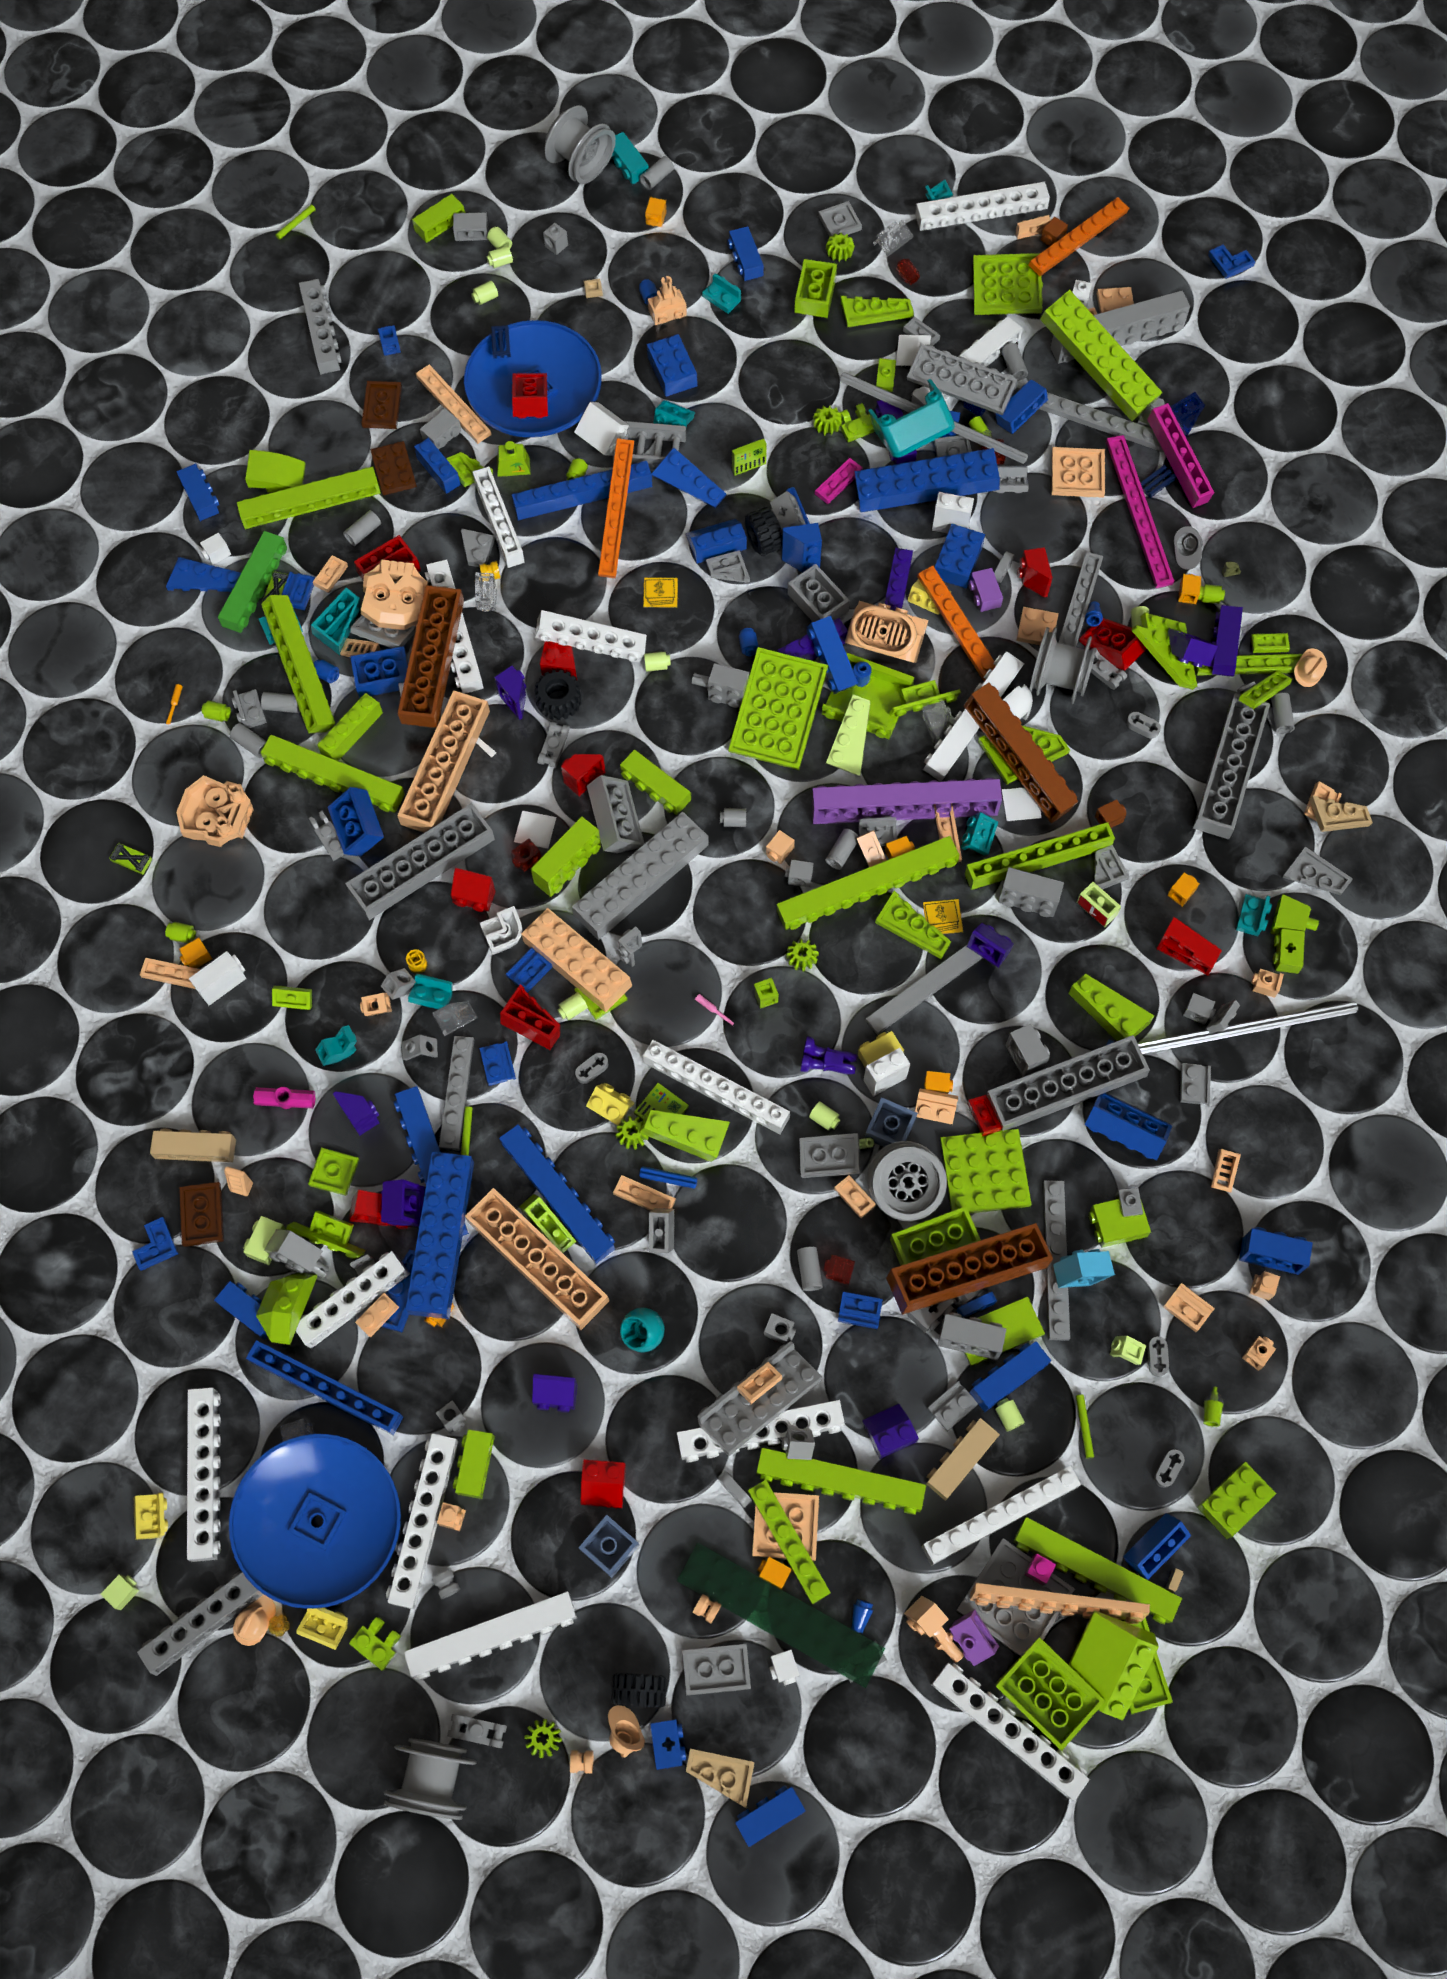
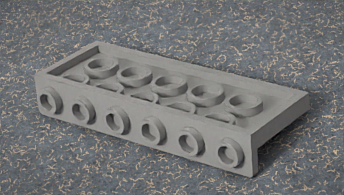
(963, 379)
(735, 1421)

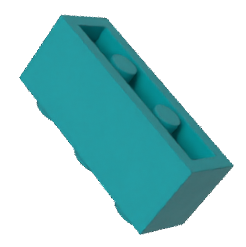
(628, 159)

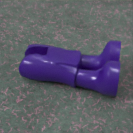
(831, 1061)

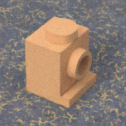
(1267, 988)
(367, 1004)
(1265, 1285)
(1253, 1354)
(451, 1516)

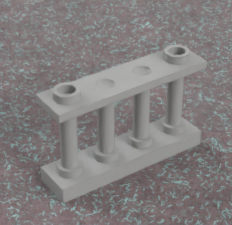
(654, 432)

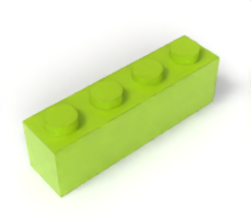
(350, 728)
(655, 782)

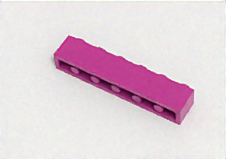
(1180, 455)

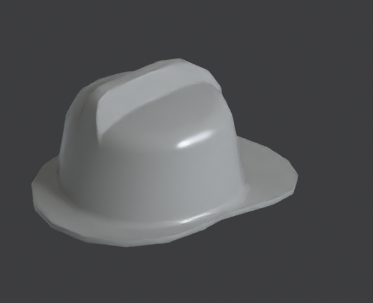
(1188, 547)

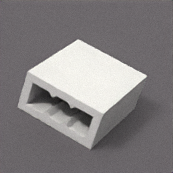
(601, 428)
(952, 510)
(218, 977)
(886, 1072)

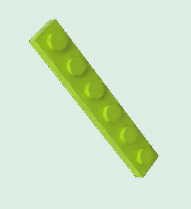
(789, 1542)

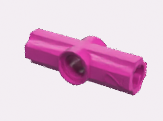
(273, 1097)

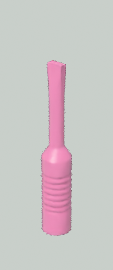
(711, 1007)

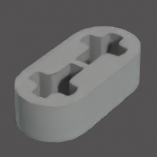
(1003, 566)
(1143, 725)
(589, 1064)
(1163, 1356)
(1174, 1470)
(734, 1489)

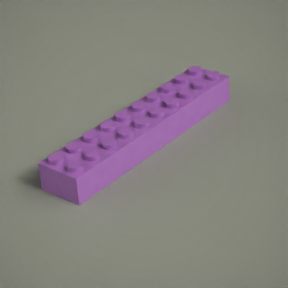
(905, 800)

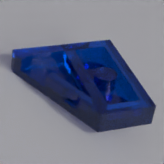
(1188, 411)

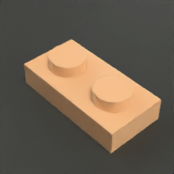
(1031, 227)
(330, 574)
(871, 848)
(854, 1196)
(377, 1314)
(759, 1383)

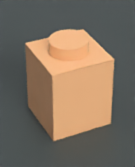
(779, 847)

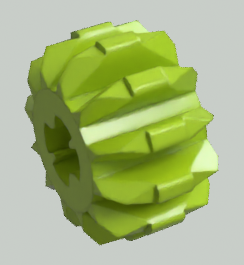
(840, 247)
(827, 420)
(804, 948)
(625, 1128)
(540, 1745)

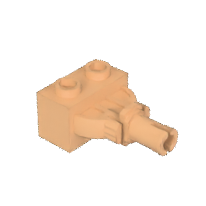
(667, 304)
(928, 1619)

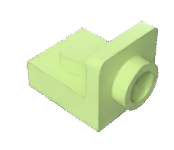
(1128, 1349)

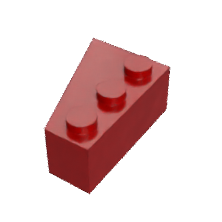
(392, 550)
(557, 658)
(1189, 947)
(530, 1019)
(367, 1208)

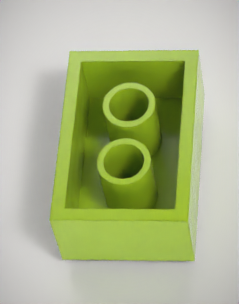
(815, 288)
(1236, 1500)

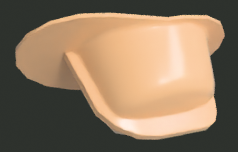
(1310, 667)
(254, 1621)
(625, 1731)

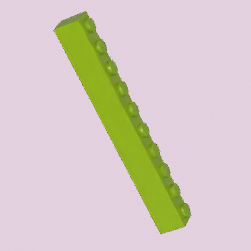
(867, 883)

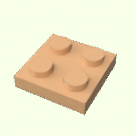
(1114, 298)
(1034, 623)

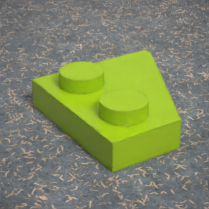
(465, 467)

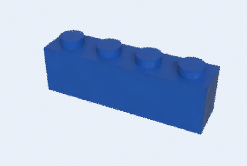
(832, 653)
(1009, 1376)

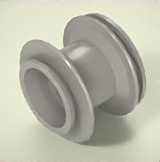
(582, 146)
(1062, 665)
(883, 1170)
(429, 1779)

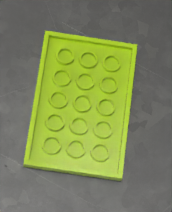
(778, 708)

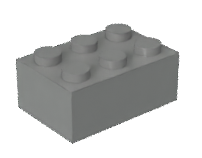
(817, 595)
(1031, 892)
(972, 1336)

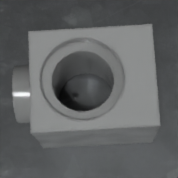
(555, 238)
(799, 873)
(398, 983)
(1199, 1009)
(775, 1321)
(798, 1444)

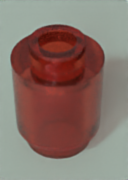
(908, 271)

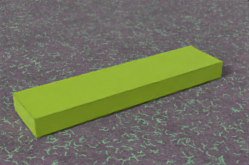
(1265, 689)

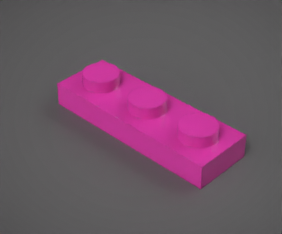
(838, 481)

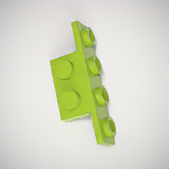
(920, 696)
(330, 1232)

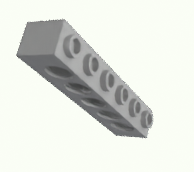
(320, 327)
(150, 1650)

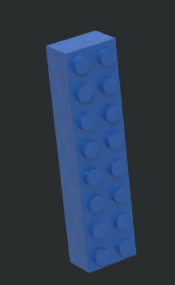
(924, 479)
(440, 1235)

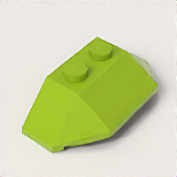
(284, 1306)

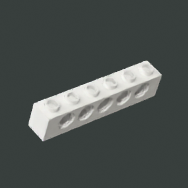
(498, 517)
(583, 629)
(362, 1298)

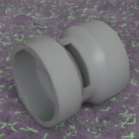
(446, 1584)

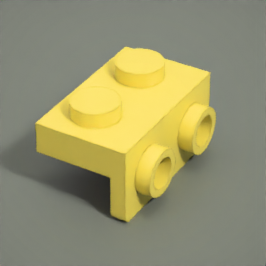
(921, 598)
(609, 1103)
(149, 1516)
(323, 1626)

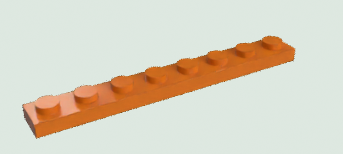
(1078, 236)
(616, 508)
(956, 621)

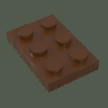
(381, 405)
(393, 468)
(201, 1214)

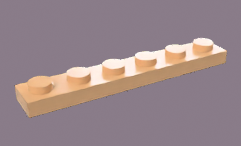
(453, 403)

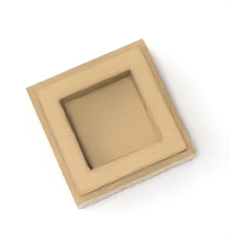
(593, 288)
(1174, 1580)

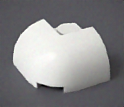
(1020, 702)
(503, 930)

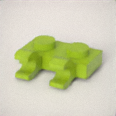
(857, 428)
(372, 1647)

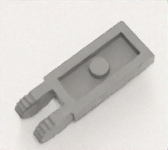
(328, 836)

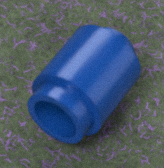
(647, 290)
(748, 642)
(326, 671)
(862, 673)

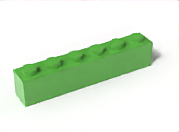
(252, 582)

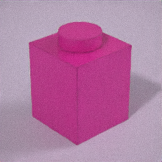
(1039, 1569)

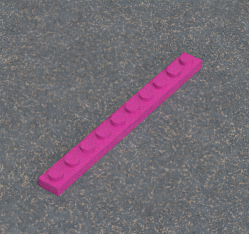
(1140, 512)

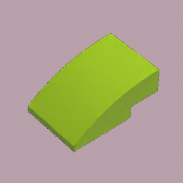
(273, 471)

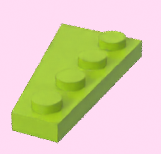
(868, 311)
(906, 923)

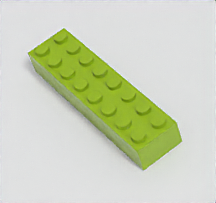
(1100, 355)

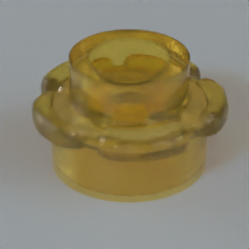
(273, 1629)

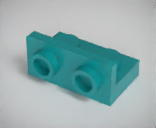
(722, 294)
(672, 414)
(979, 833)
(1253, 915)
(431, 992)

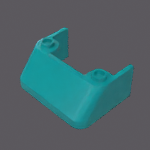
(916, 427)

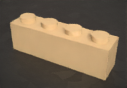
(193, 1146)
(962, 1459)

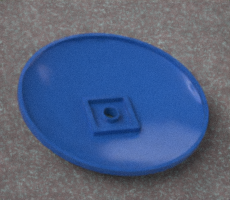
(535, 347)
(275, 1512)

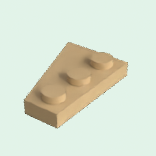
(1339, 816)
(723, 1773)

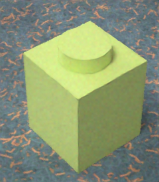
(120, 1591)

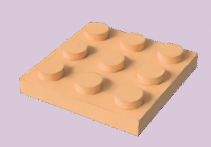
(1078, 472)
(803, 1515)

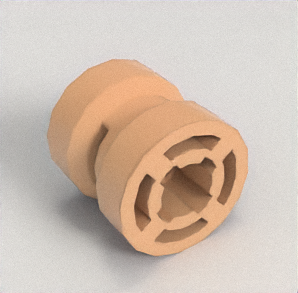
(702, 1607)
(576, 1761)

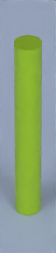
(295, 222)
(466, 1131)
(1084, 1426)

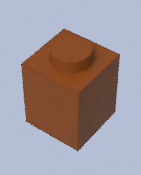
(1054, 231)
(1113, 813)

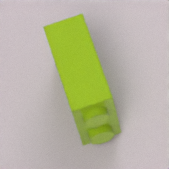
(1113, 1227)

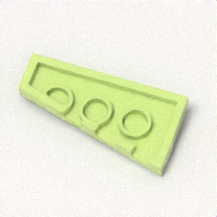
(851, 737)

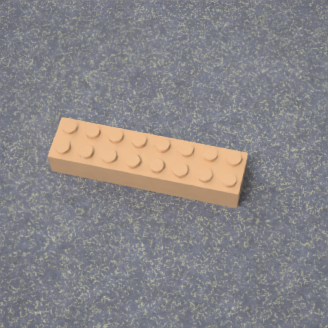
(444, 762)
(537, 1259)

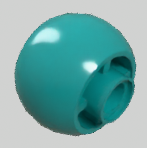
(642, 1329)

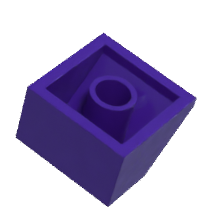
(1191, 648)
(512, 690)
(990, 944)
(358, 1110)
(402, 1203)
(554, 1392)
(890, 1431)

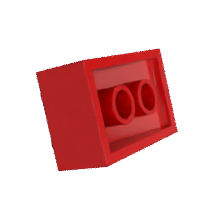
(529, 395)
(1114, 643)

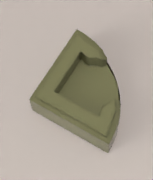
(1230, 569)

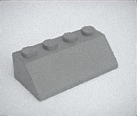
(615, 814)

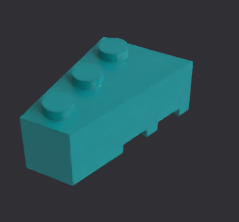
(336, 620)

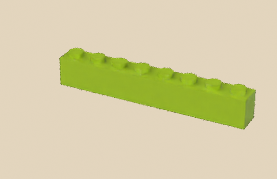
(308, 497)
(298, 664)
(330, 772)
(1039, 855)
(842, 1480)
(1096, 1570)

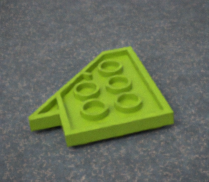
(1156, 639)
(1051, 744)

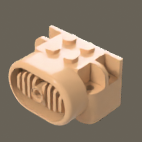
(903, 632)

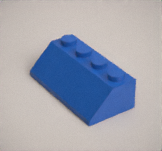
(1128, 1126)

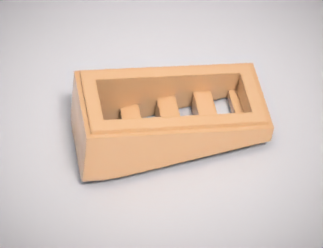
(367, 645)
(1234, 1165)
(238, 1181)

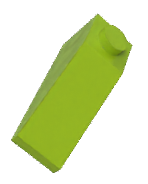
(547, 1223)

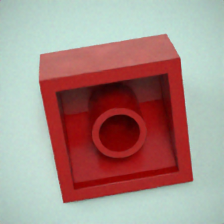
(1035, 571)
(582, 770)
(472, 890)
(603, 1483)

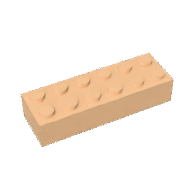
(577, 960)

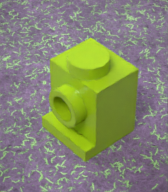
(766, 993)

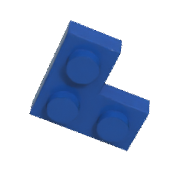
(1229, 264)
(160, 1248)

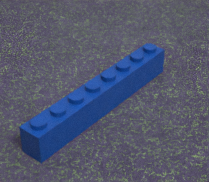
(576, 491)
(419, 1129)
(557, 1194)
(324, 1387)

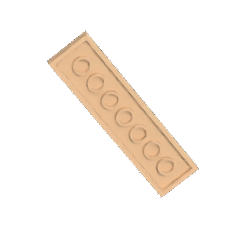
(1064, 1603)

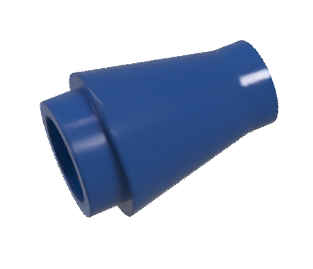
(1094, 616)
(861, 1614)

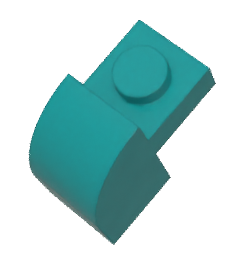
(338, 1047)

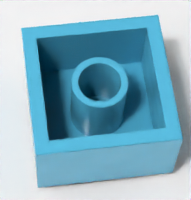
(1083, 1268)

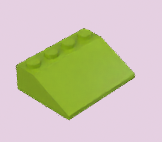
(1114, 1660)
(1050, 1693)

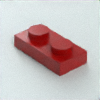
(984, 1115)

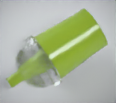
(978, 425)
(1213, 1408)

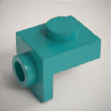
(939, 192)

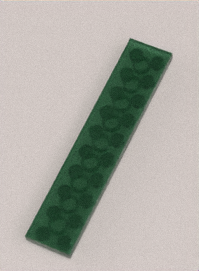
(781, 1615)

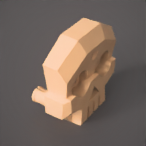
(392, 609)
(199, 807)

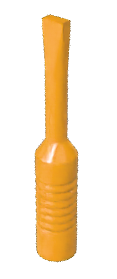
(174, 701)

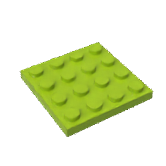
(1006, 284)
(985, 1171)

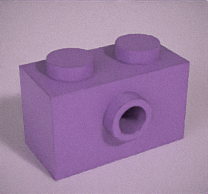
(985, 589)
(974, 1638)

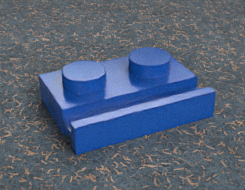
(298, 589)
(529, 970)
(497, 1063)
(860, 1310)

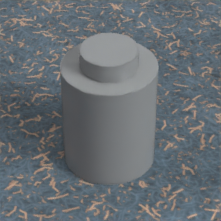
(733, 817)

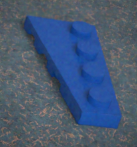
(682, 474)
(197, 575)
(399, 1295)

